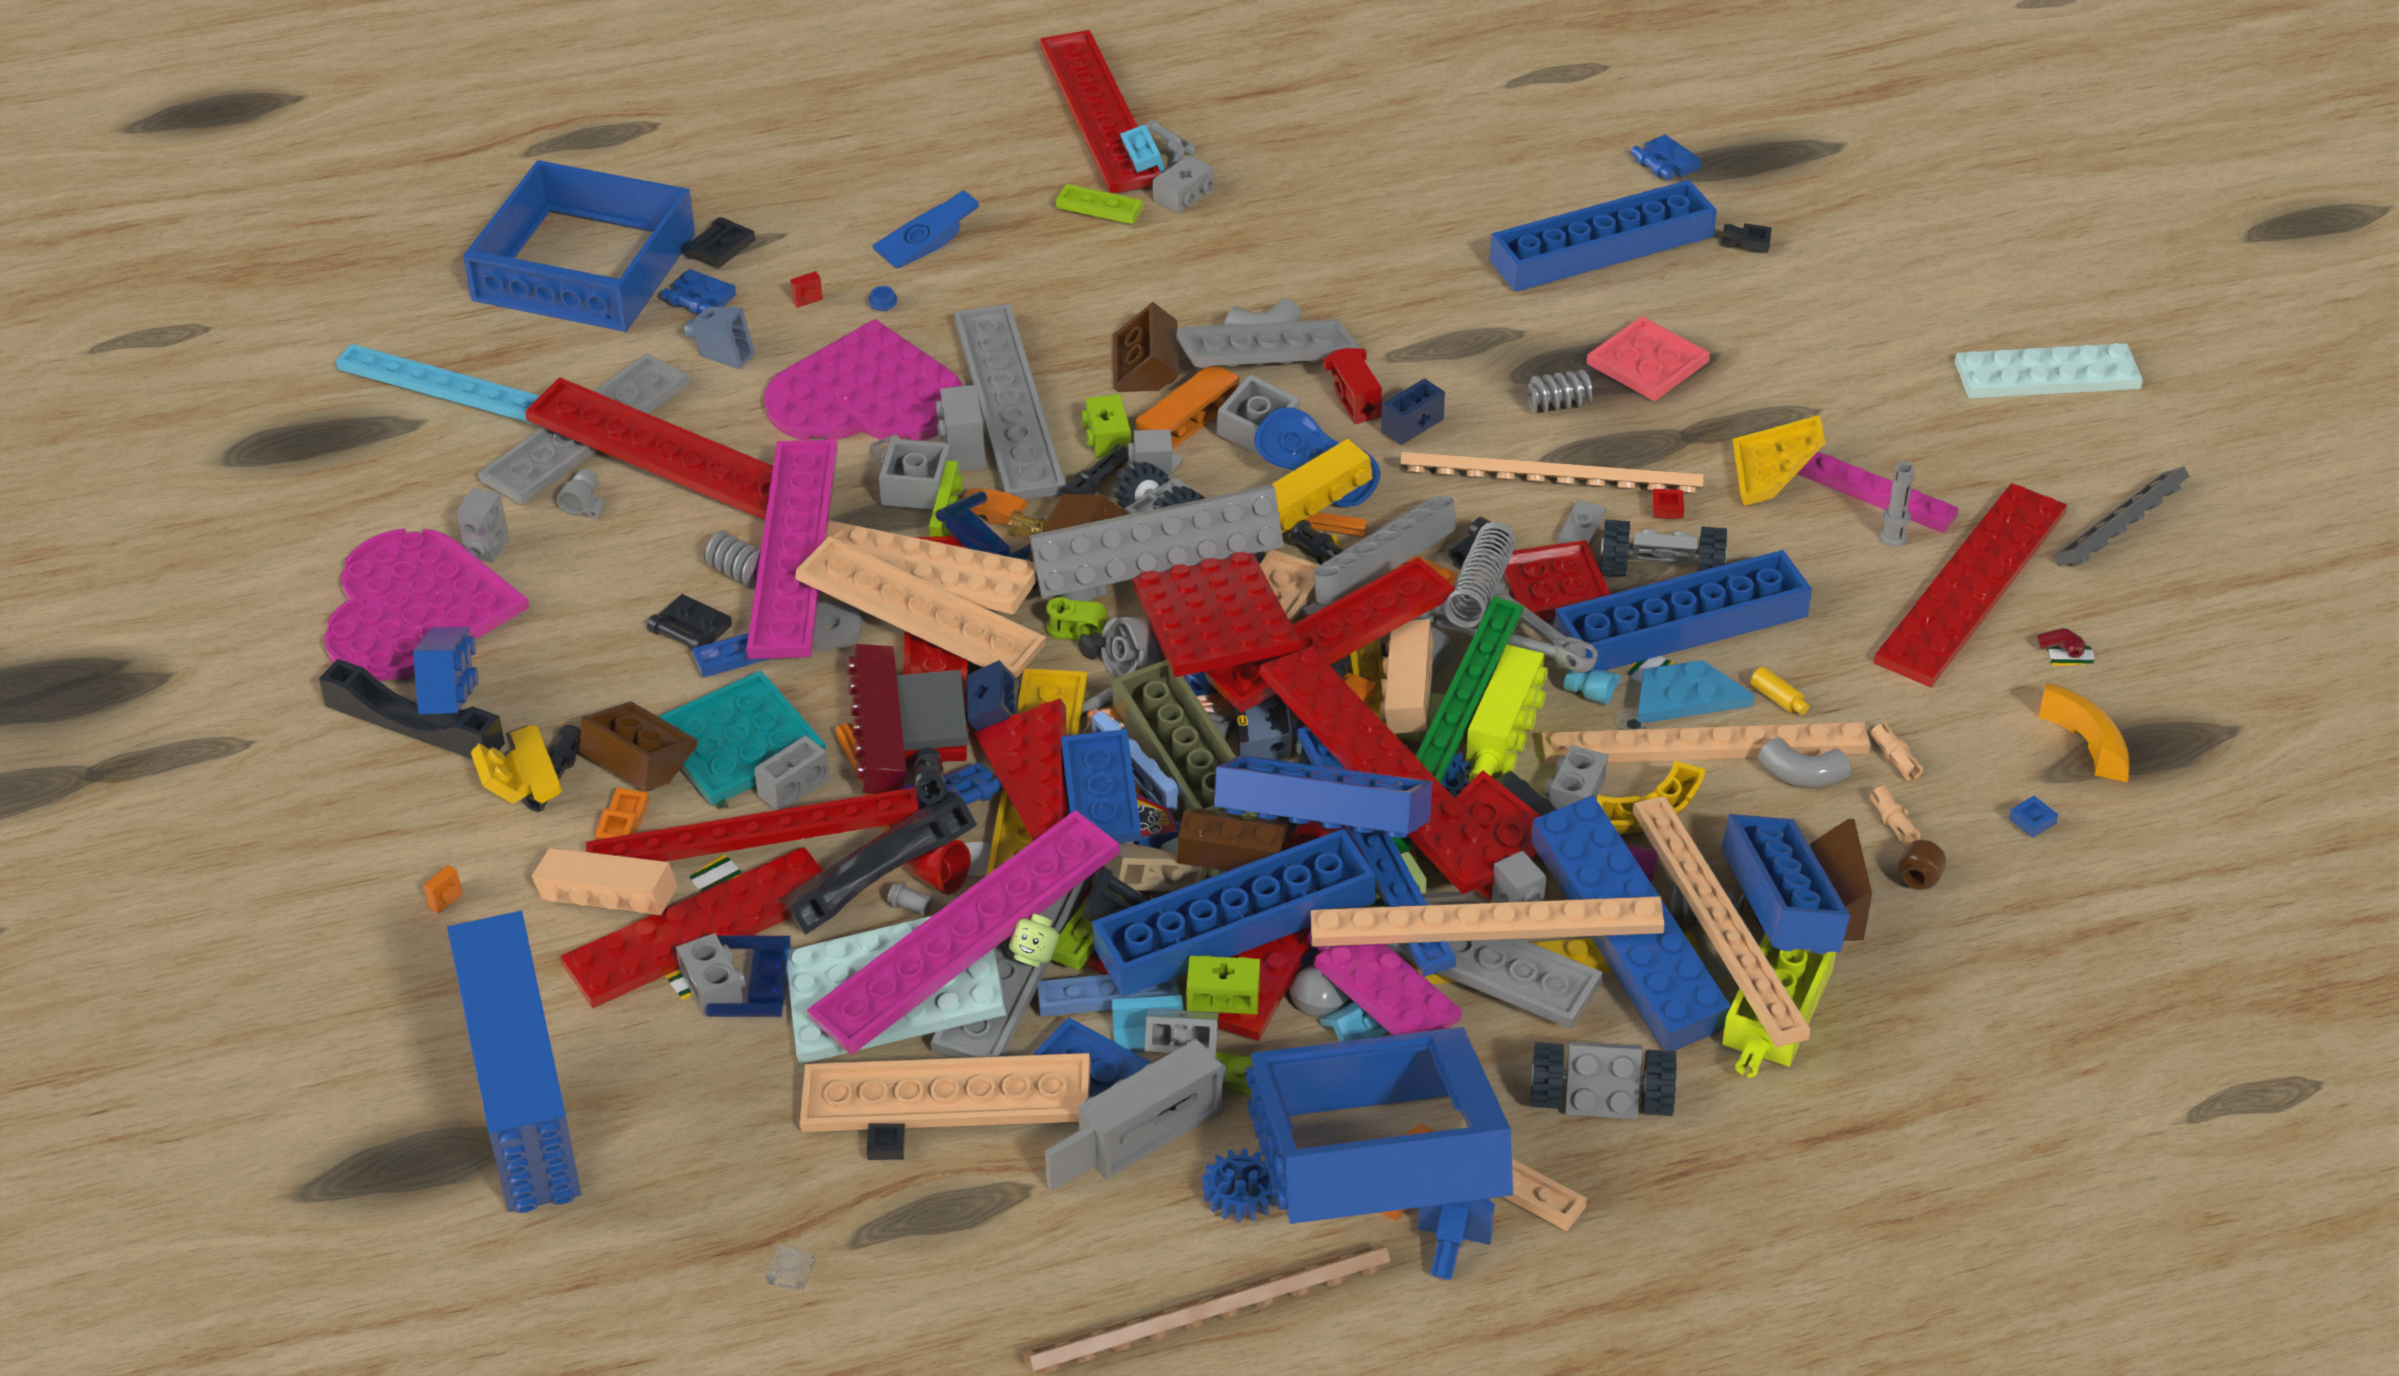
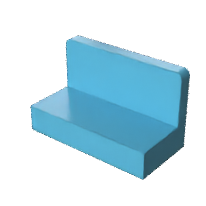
(1142, 149)
(1130, 1018)
(1353, 1023)

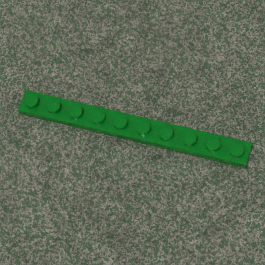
(1466, 692)

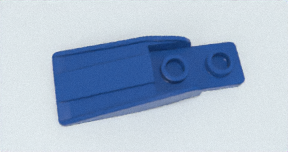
(926, 232)

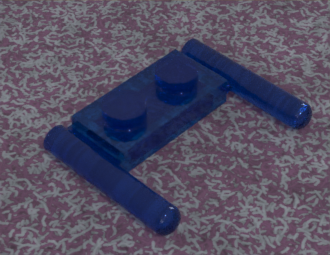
(973, 531)
(767, 977)

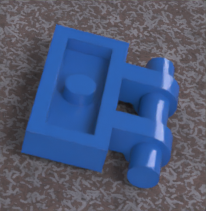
(1666, 158)
(698, 292)
(973, 783)

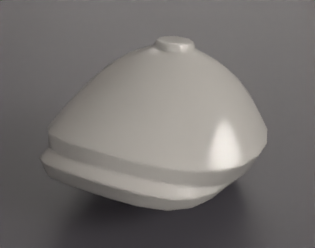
(1315, 993)

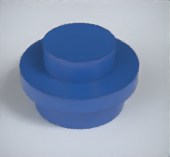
(882, 298)

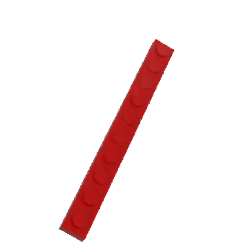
(763, 828)

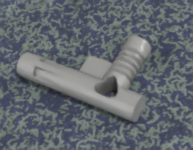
(1174, 142)

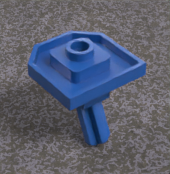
(1453, 1226)

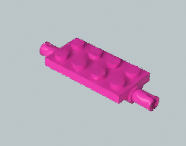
(1387, 987)

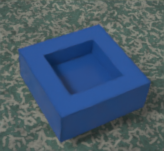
(2033, 816)

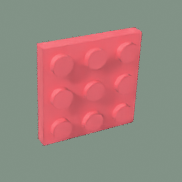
(1648, 358)

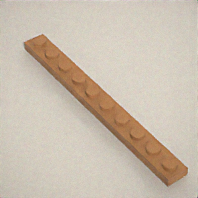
(1193, 1312)

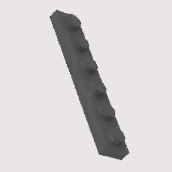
(2126, 513)

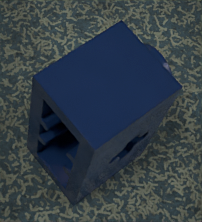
(1413, 411)
(991, 696)

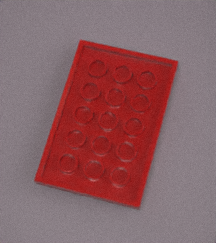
(1215, 614)

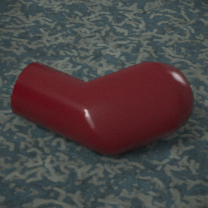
(2063, 638)

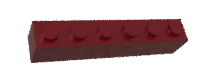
(877, 718)

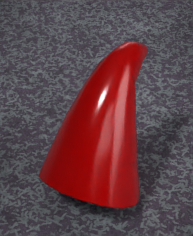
(942, 867)

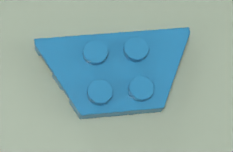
(1688, 691)

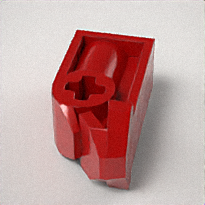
(1355, 384)

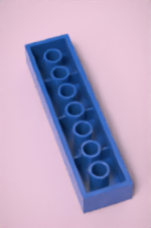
(1602, 235)
(1688, 610)
(1232, 911)
(1656, 969)

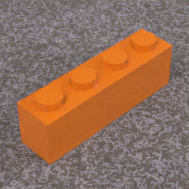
(1191, 404)

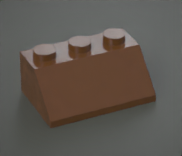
(1146, 351)
(1080, 509)
(635, 745)
(1227, 839)
(1844, 865)

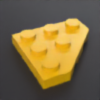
(1775, 456)

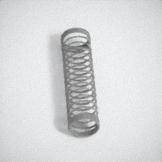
(1475, 551)

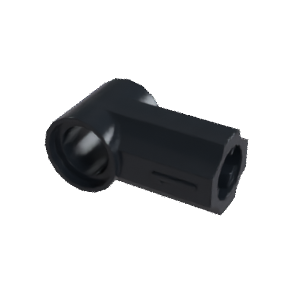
(1460, 550)

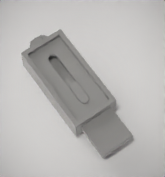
(1140, 1114)

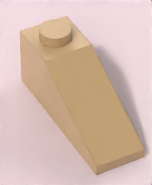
(1153, 869)

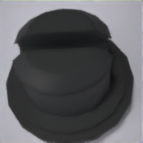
(1091, 645)

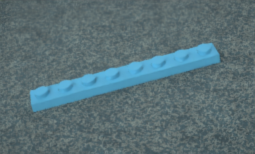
(436, 382)

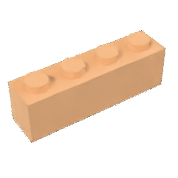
(1408, 677)
(605, 881)

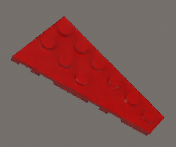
(1031, 763)

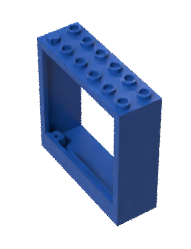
(569, 294)
(514, 1062)
(1381, 1171)

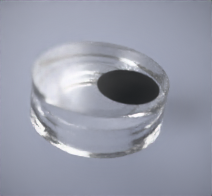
(1627, 720)

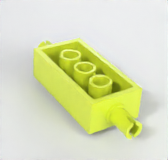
(1506, 712)
(1804, 978)

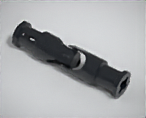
(929, 775)

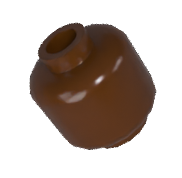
(1921, 864)

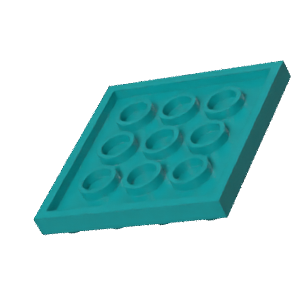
(736, 733)

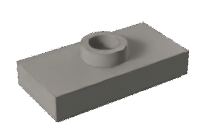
(1582, 523)

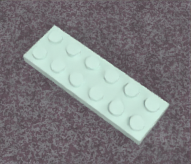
(2048, 370)

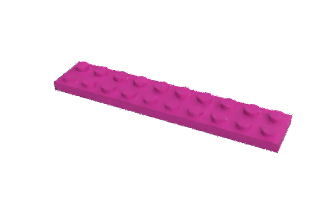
(793, 529)
(962, 932)

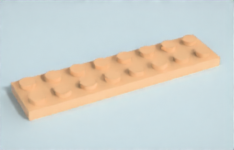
(975, 575)
(919, 607)
(945, 1092)

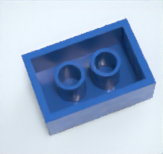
(444, 669)

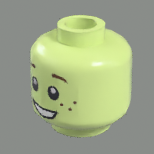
(1034, 940)

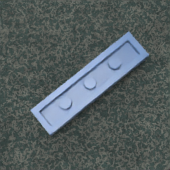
(1145, 770)

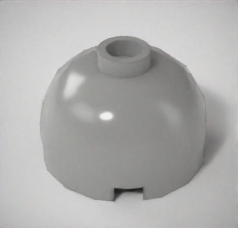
(1129, 645)

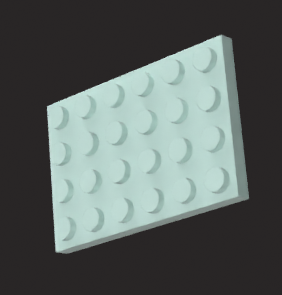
(824, 966)

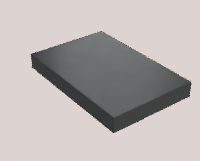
(932, 710)

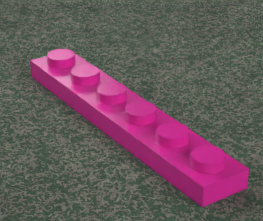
(1876, 490)

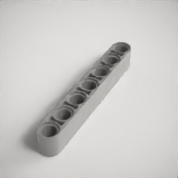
(1385, 549)

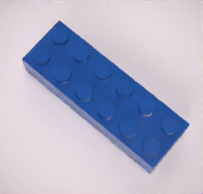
(1323, 795)
(1785, 884)

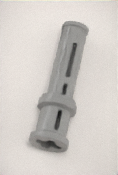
(1897, 514)

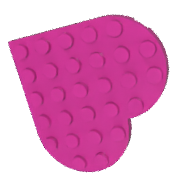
(859, 384)
(404, 587)

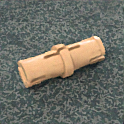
(1896, 751)
(1894, 815)

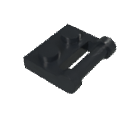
(719, 242)
(692, 616)
(1104, 902)

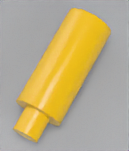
(1779, 691)

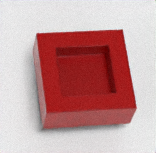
(806, 289)
(1668, 503)

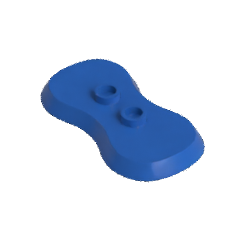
(1294, 438)

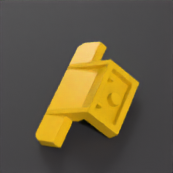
(521, 771)

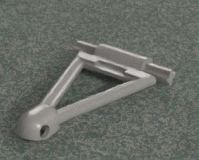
(1566, 651)

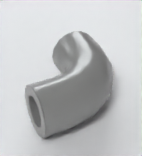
(1283, 311)
(1802, 769)

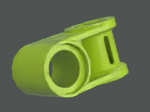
(1077, 618)

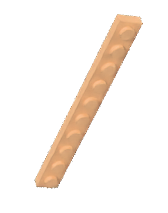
(1539, 470)
(1707, 742)
(1487, 921)
(1722, 922)

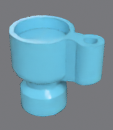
(1595, 685)

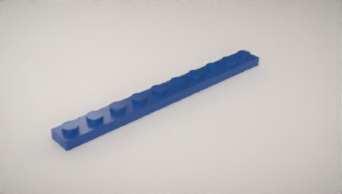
(1391, 873)

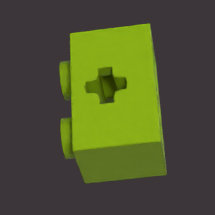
(1105, 423)
(1223, 984)

